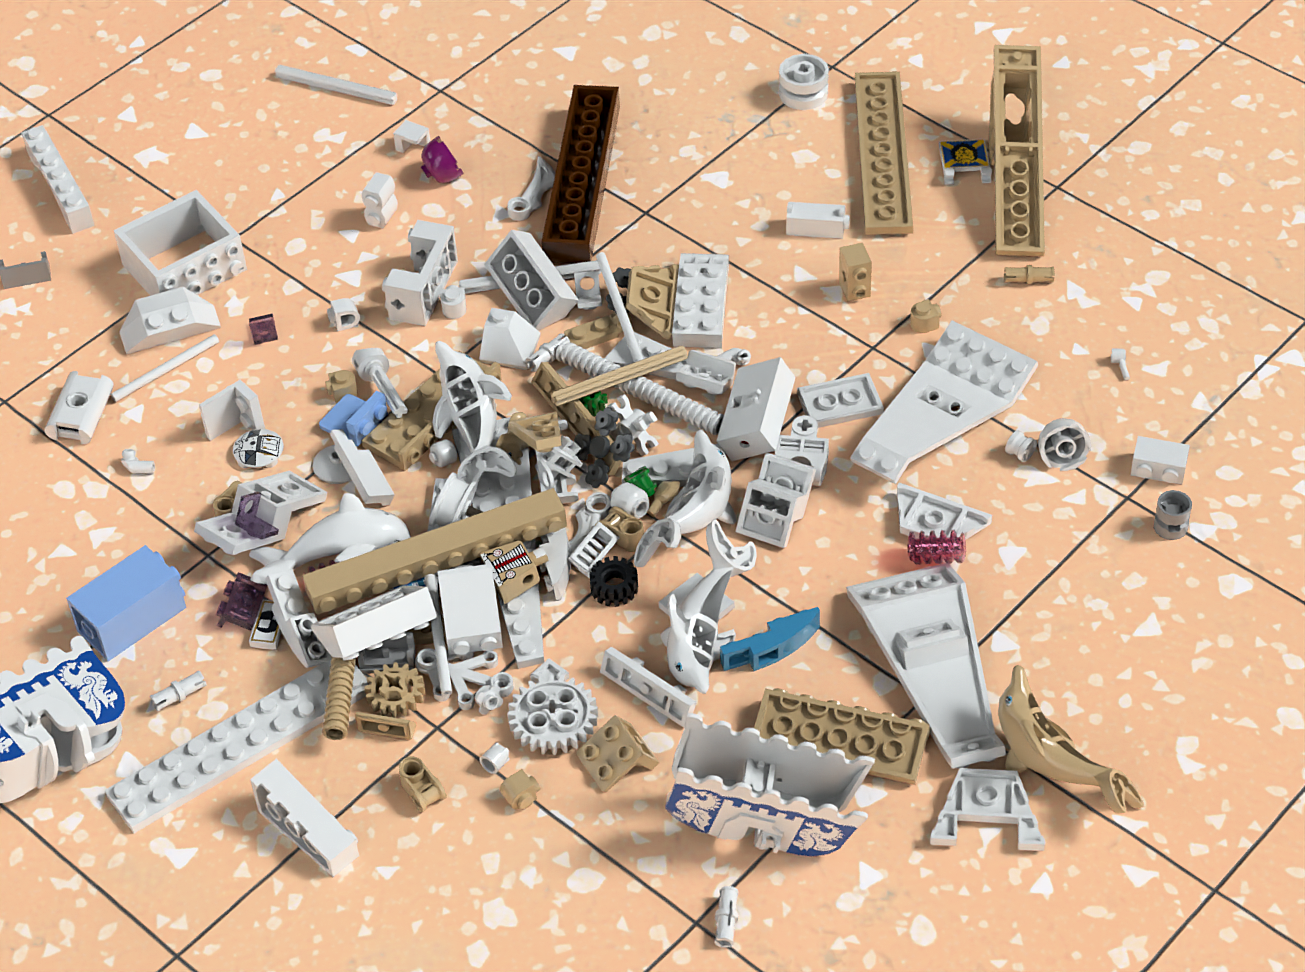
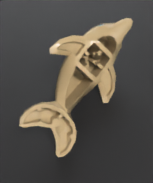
(1050, 750)

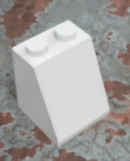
(470, 609)

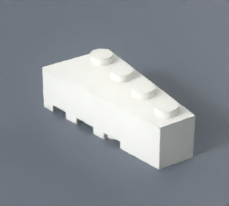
(303, 818)

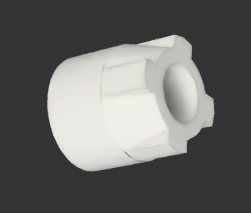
(494, 758)

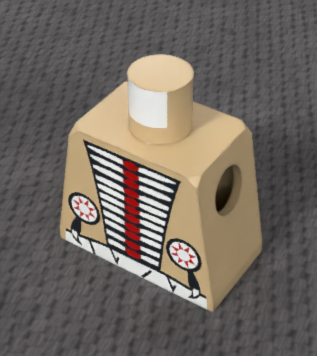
(514, 568)

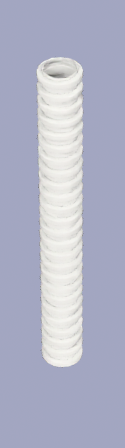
(642, 388)

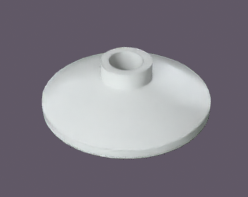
(329, 467)

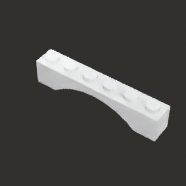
(65, 189)

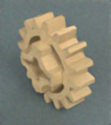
(394, 690)

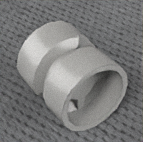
(1172, 514)

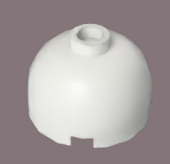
(1064, 444)

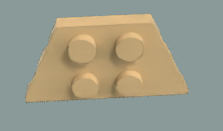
(653, 296)

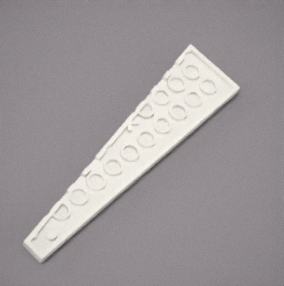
(494, 490)

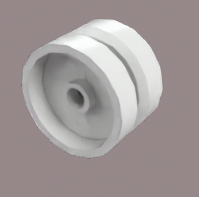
(803, 81)

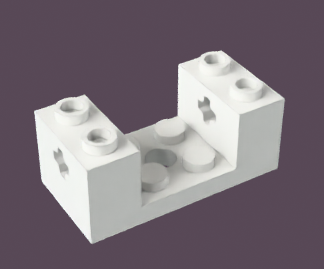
(414, 295)

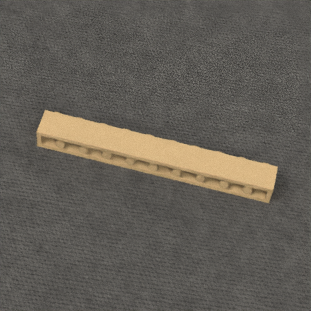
(433, 551)

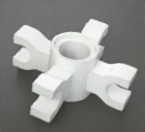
(634, 423)

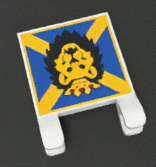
(964, 156)

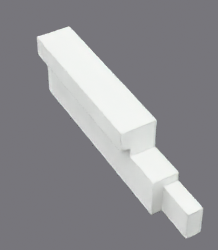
(362, 470)

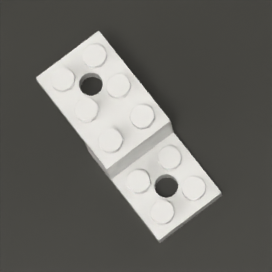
(279, 497)

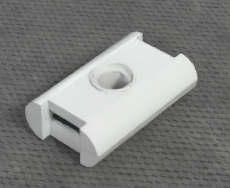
(79, 407)

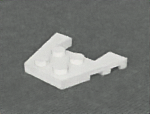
(991, 798)

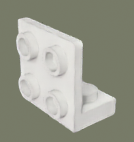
(229, 408)

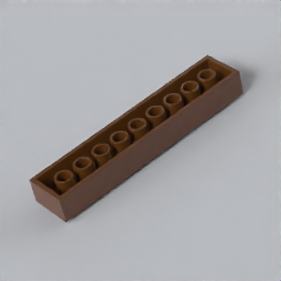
(581, 174)

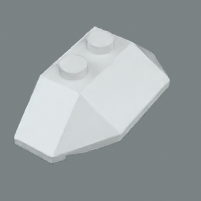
(166, 319)

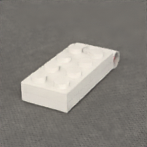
(700, 300)

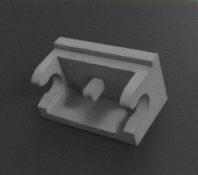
(25, 273)
(397, 650)

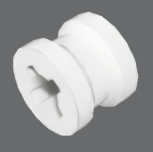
(1021, 446)

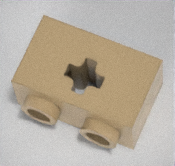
(855, 271)

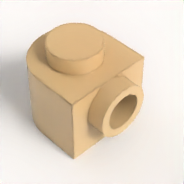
(925, 316)
(340, 384)
(520, 790)

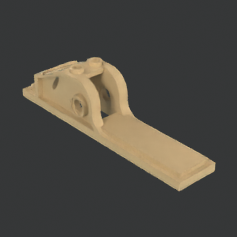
(1017, 151)

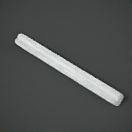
(336, 84)
(488, 282)

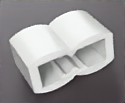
(379, 200)

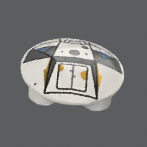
(258, 449)

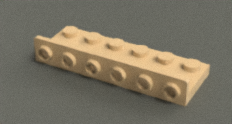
(409, 437)
(890, 740)

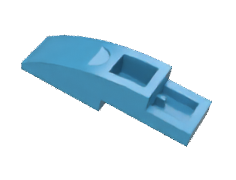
(782, 638)

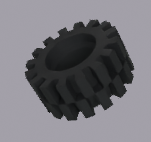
(613, 569)

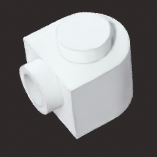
(453, 302)
(343, 314)

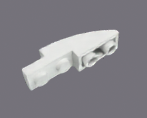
(558, 567)
(295, 619)

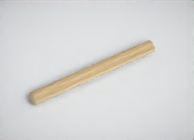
(619, 375)

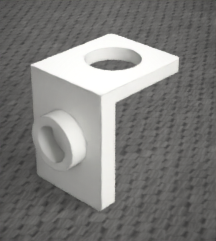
(589, 298)

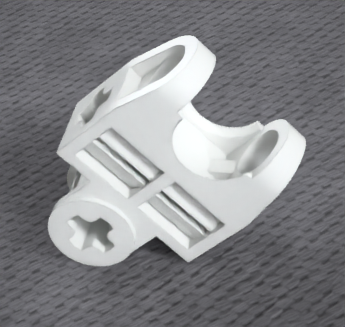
(805, 447)

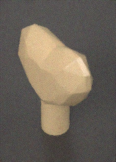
(663, 494)

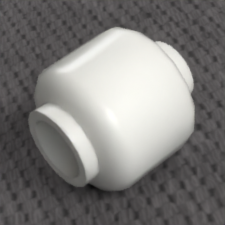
(630, 499)

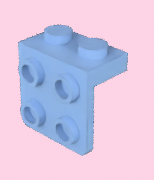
(356, 416)

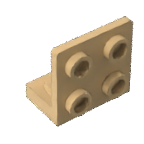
(614, 753)

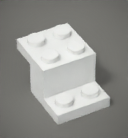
(775, 500)

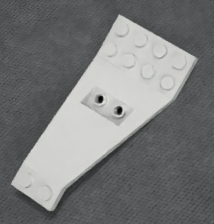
(964, 373)
(933, 648)

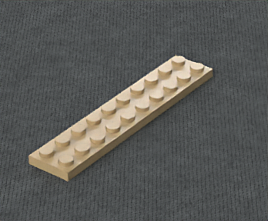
(883, 153)

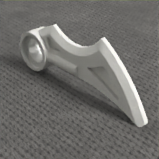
(531, 199)
(587, 518)

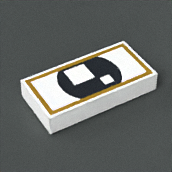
(266, 630)

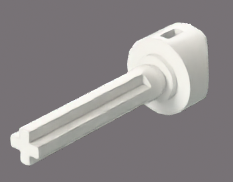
(372, 366)

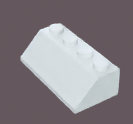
(530, 280)
(375, 621)

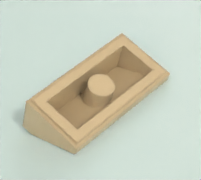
(385, 725)

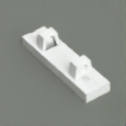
(647, 686)

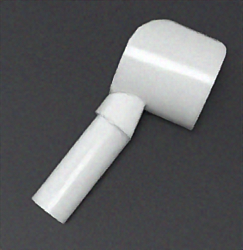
(1119, 356)

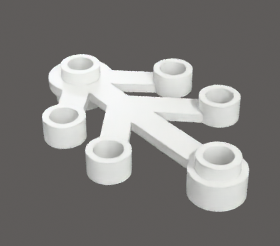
(464, 671)

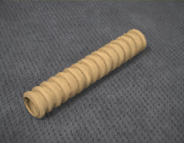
(338, 698)

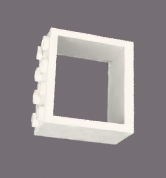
(171, 226)

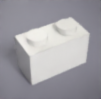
(1160, 460)

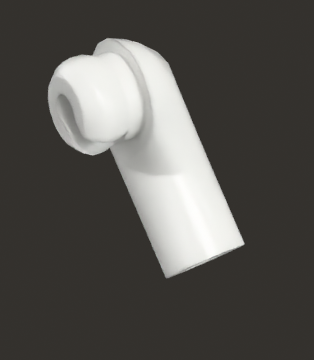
(739, 356)
(134, 465)

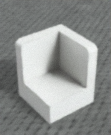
(410, 133)

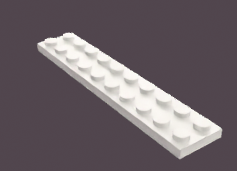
(226, 748)

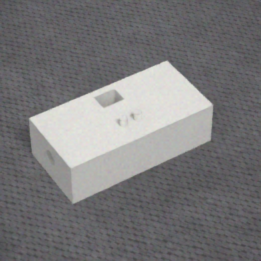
(756, 409)

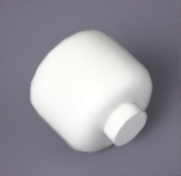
(443, 453)

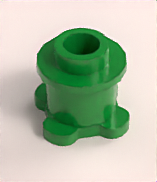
(642, 480)

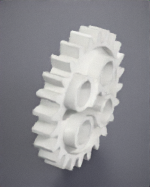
(552, 707)

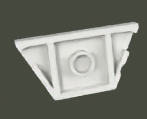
(929, 512)

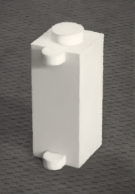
(816, 220)

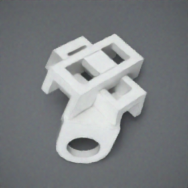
(552, 462)

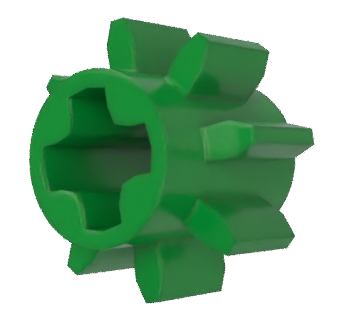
(594, 402)

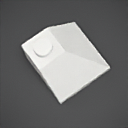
(508, 339)

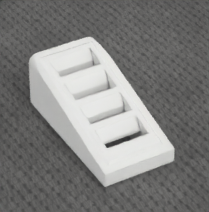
(605, 536)

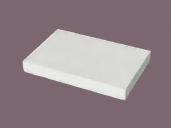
(841, 400)

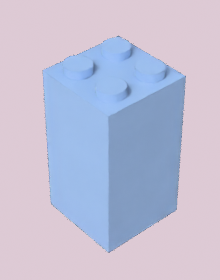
(127, 602)

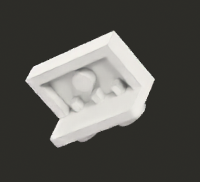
(707, 372)

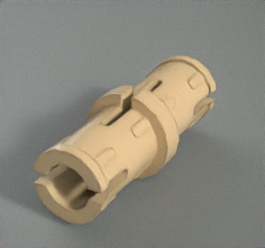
(1029, 274)

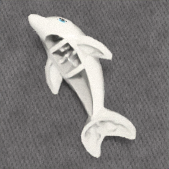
(470, 402)
(696, 504)
(345, 532)
(693, 632)

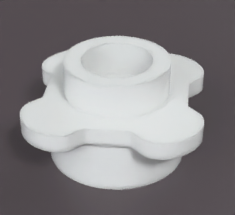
(488, 698)

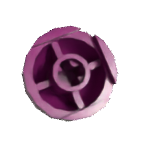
(439, 162)

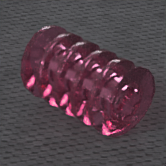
(935, 548)

